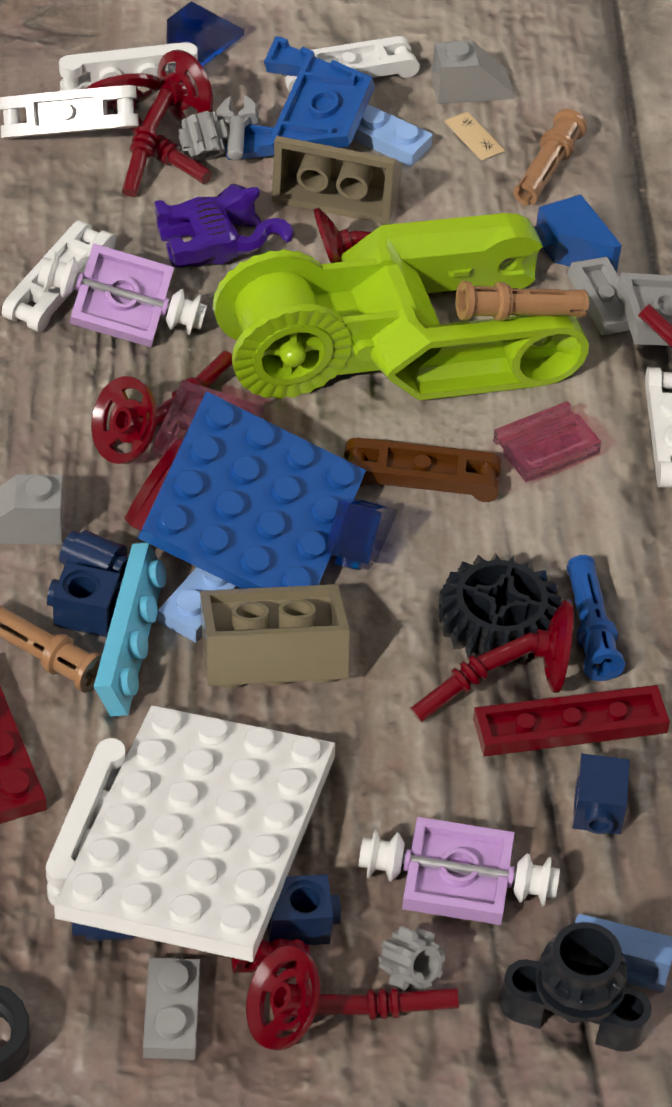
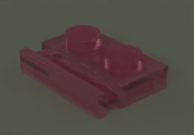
(547, 441)

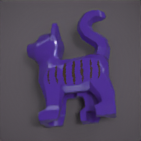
(212, 229)

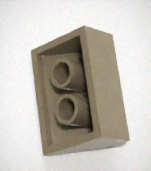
(335, 180)
(274, 635)

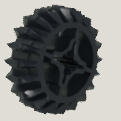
(473, 599)

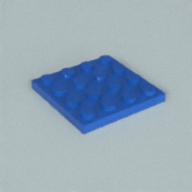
(249, 500)

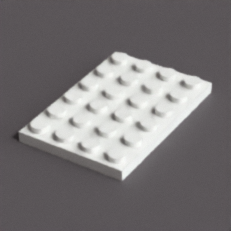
(197, 833)

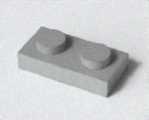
(605, 303)
(171, 1009)

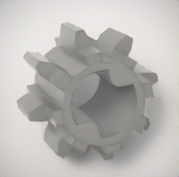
(203, 136)
(411, 958)

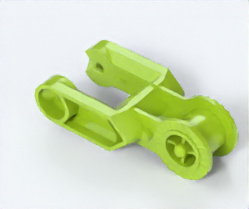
(372, 313)

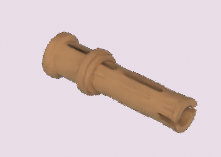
(556, 146)
(502, 301)
(56, 652)

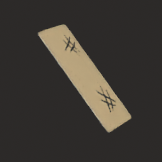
(474, 136)

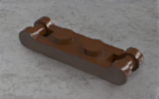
(426, 467)

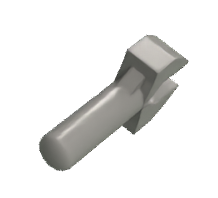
(237, 124)

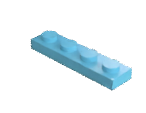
(129, 629)

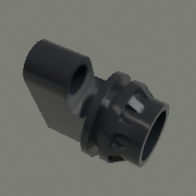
(582, 981)

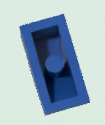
(575, 233)

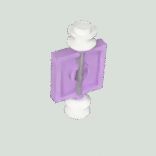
(121, 294)
(458, 870)

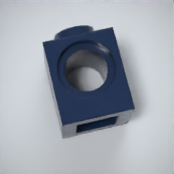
(84, 599)
(601, 794)
(307, 893)

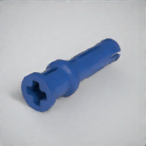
(596, 631)

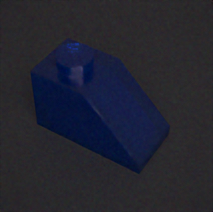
(203, 29)
(359, 532)

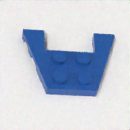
(321, 106)

